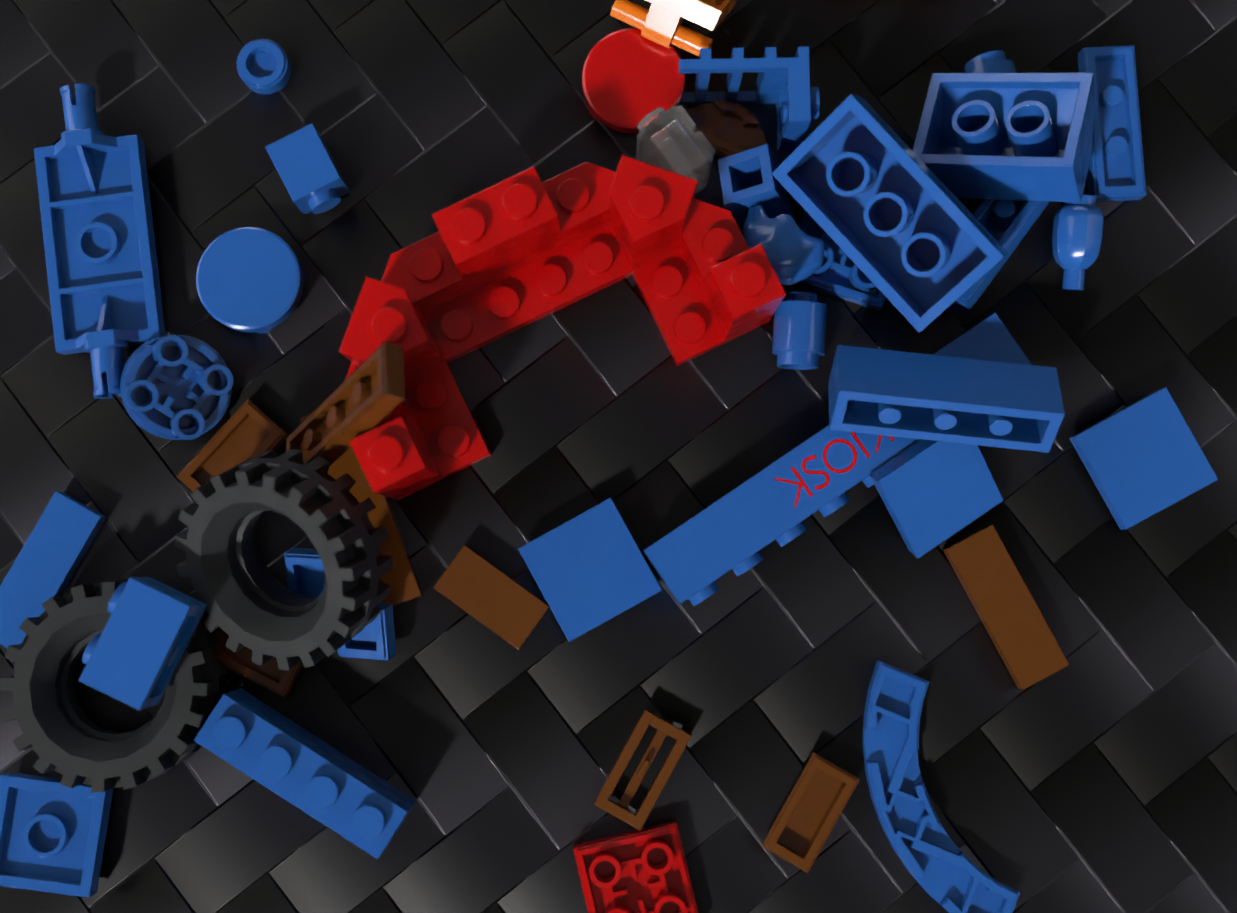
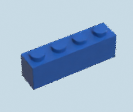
(944, 398)
(305, 771)

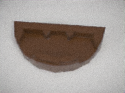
(727, 127)

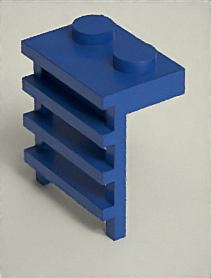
(778, 82)

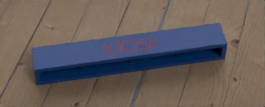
(793, 489)

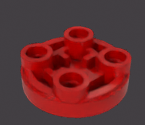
(629, 79)

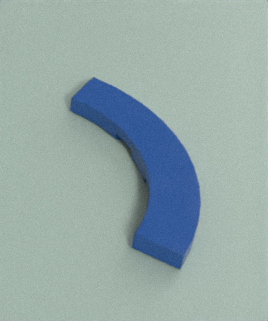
(904, 804)

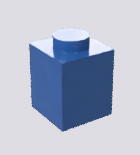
(308, 170)
(749, 182)

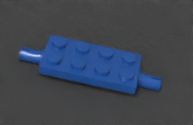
(98, 241)

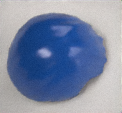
(785, 244)

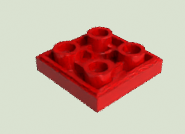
(636, 872)

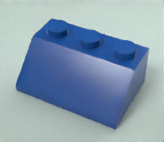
(1009, 134)

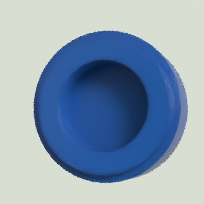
(264, 66)

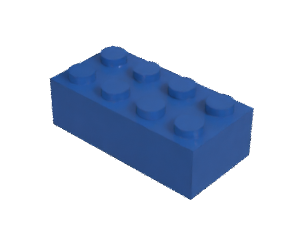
(888, 212)

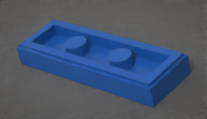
(1117, 149)
(46, 562)

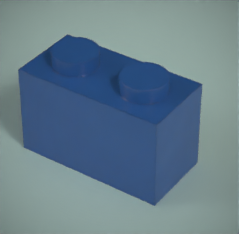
(141, 641)

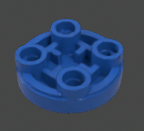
(250, 279)
(176, 387)

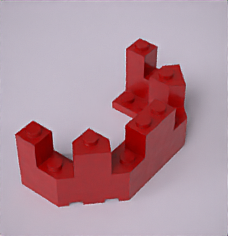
(523, 256)

